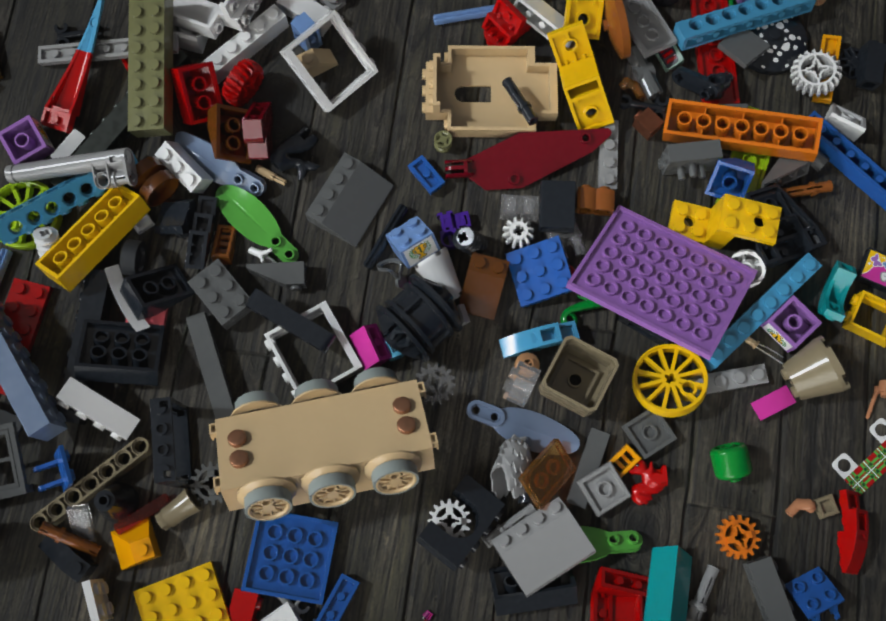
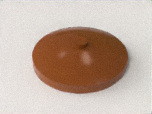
(617, 27)

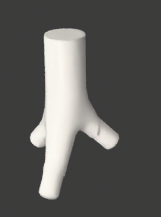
(262, 254)

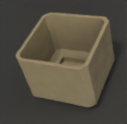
(590, 365)

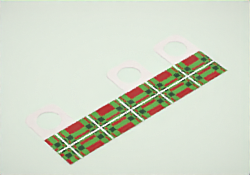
(872, 468)

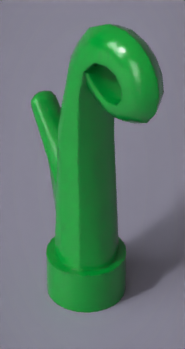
(578, 307)

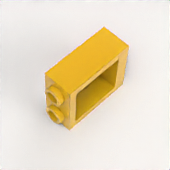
(870, 300)

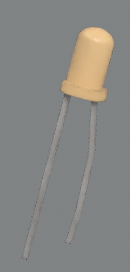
(754, 344)

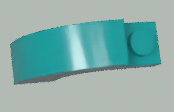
(835, 290)

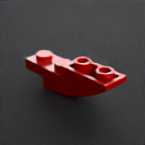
(854, 538)

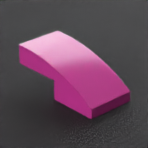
(773, 402)

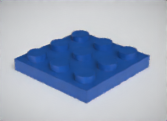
(539, 271)

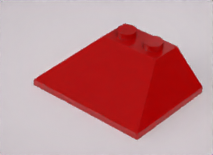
(618, 596)

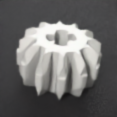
(521, 227)

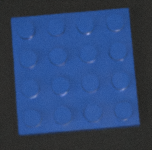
(290, 558)

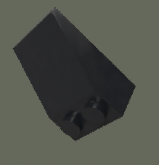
(155, 290)

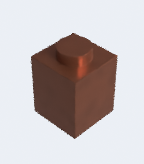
(647, 123)

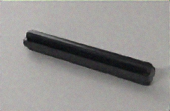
(382, 241)

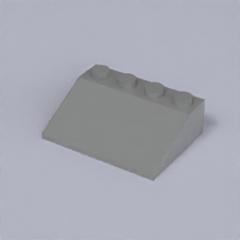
(543, 546)

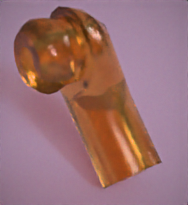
(632, 84)

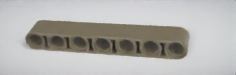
(86, 494)

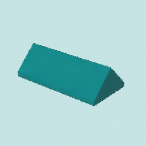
(668, 584)

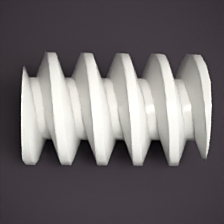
(45, 238)

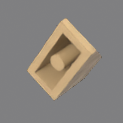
(317, 60)

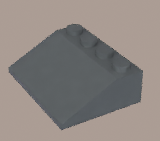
(349, 200)

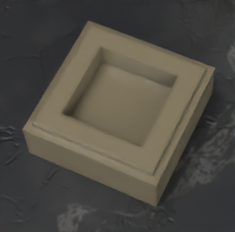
(826, 506)

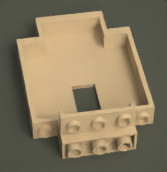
(488, 68)

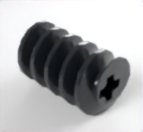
(469, 240)

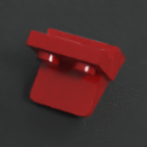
(504, 24)

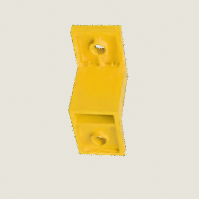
(592, 9)
(580, 76)
(725, 220)

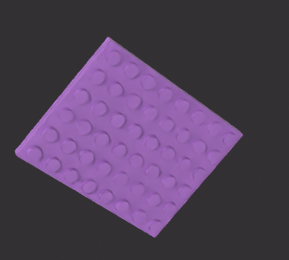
(663, 281)

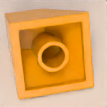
(136, 545)

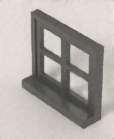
(20, 486)

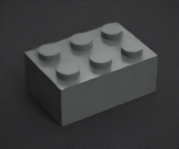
(221, 294)

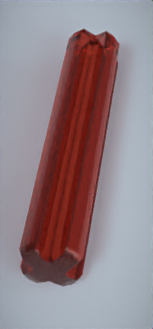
(141, 514)

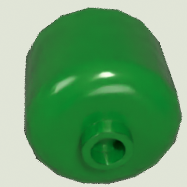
(731, 461)

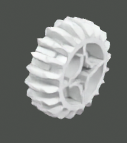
(807, 78)

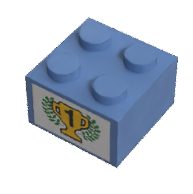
(412, 242)

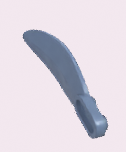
(220, 170)
(522, 422)

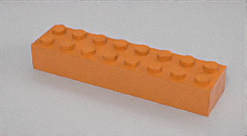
(744, 129)

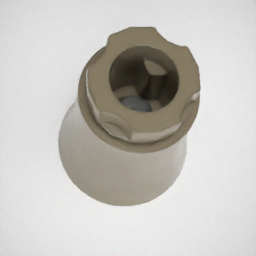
(178, 510)

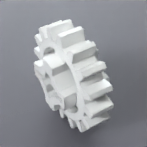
(449, 511)

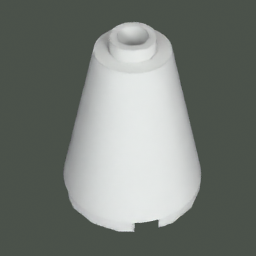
(440, 270)

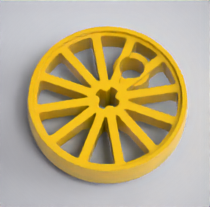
(677, 384)

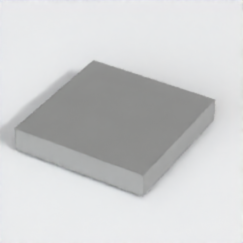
(603, 488)

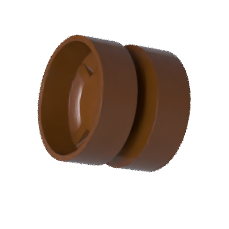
(154, 181)

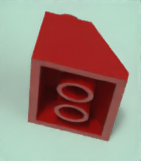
(196, 91)

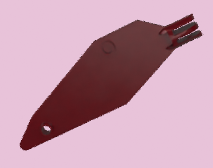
(526, 157)

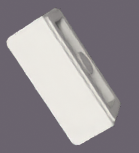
(69, 145)

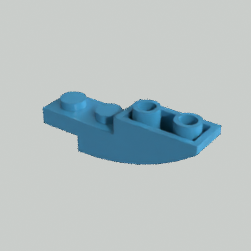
(537, 338)

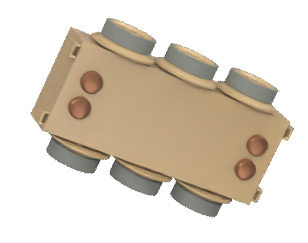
(322, 444)

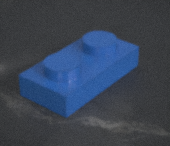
(426, 174)

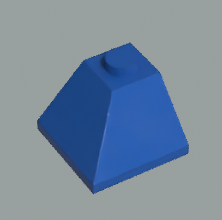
(730, 177)

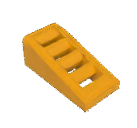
(636, 458)

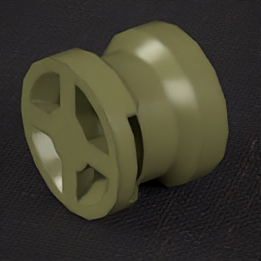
(443, 137)

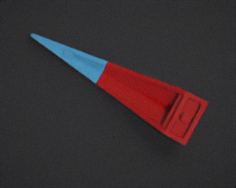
(68, 96)

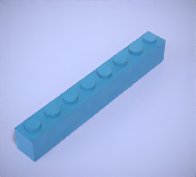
(763, 309)

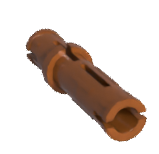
(809, 189)
(68, 538)

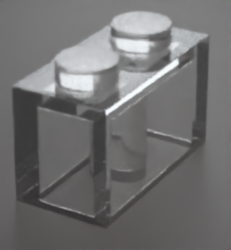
(521, 383)

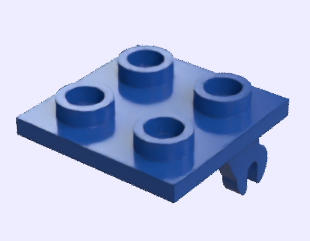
(67, 475)
(815, 594)

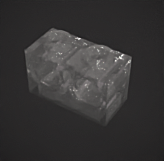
(519, 207)

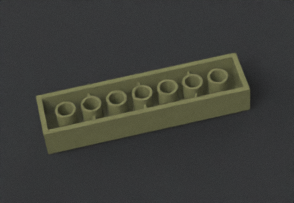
(149, 68)

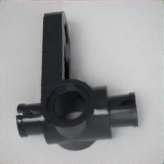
(706, 86)

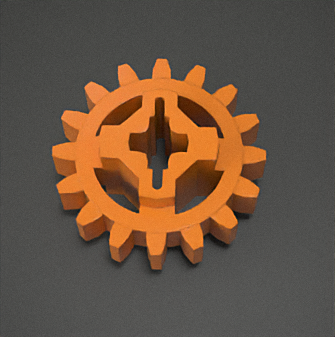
(741, 543)

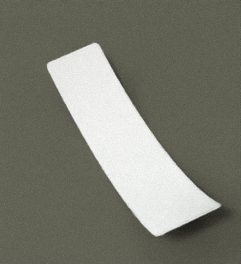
(115, 281)

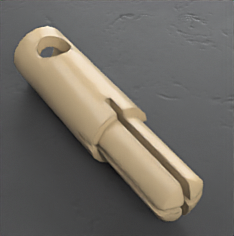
(269, 174)

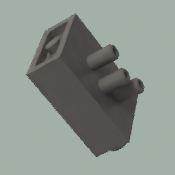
(690, 158)

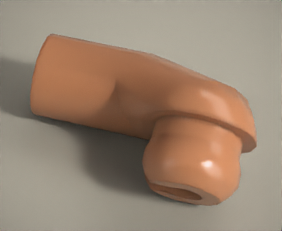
(800, 504)

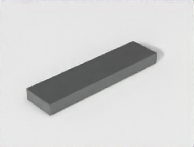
(589, 461)

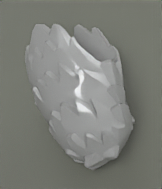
(511, 462)

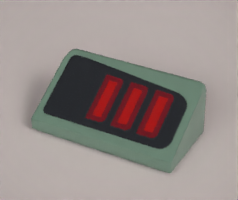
(670, 58)

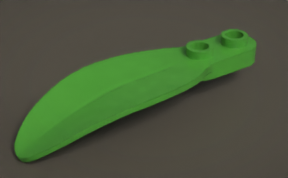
(253, 220)
(601, 542)

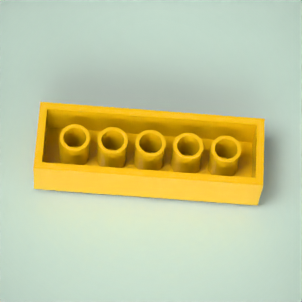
(92, 237)

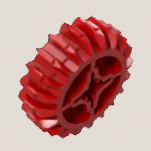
(242, 82)

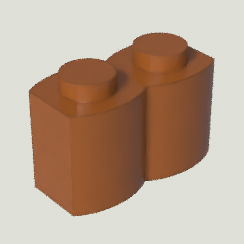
(595, 201)

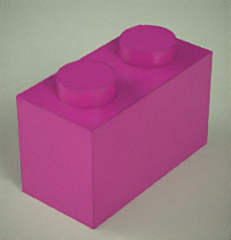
(370, 346)

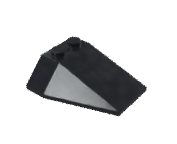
(796, 230)

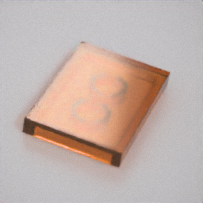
(547, 473)

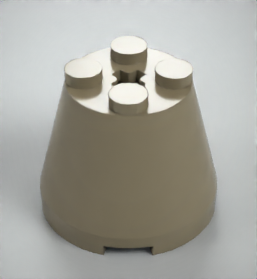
(814, 371)

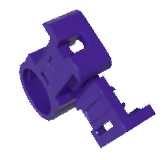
(453, 224)

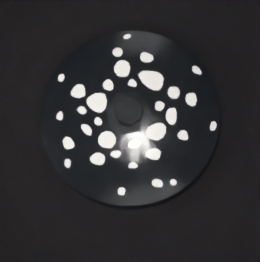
(787, 42)

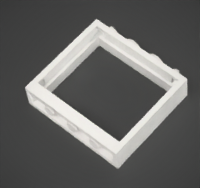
(357, 48)
(310, 314)

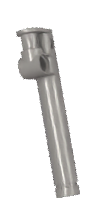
(109, 163)

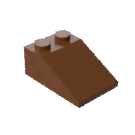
(227, 133)
(483, 285)

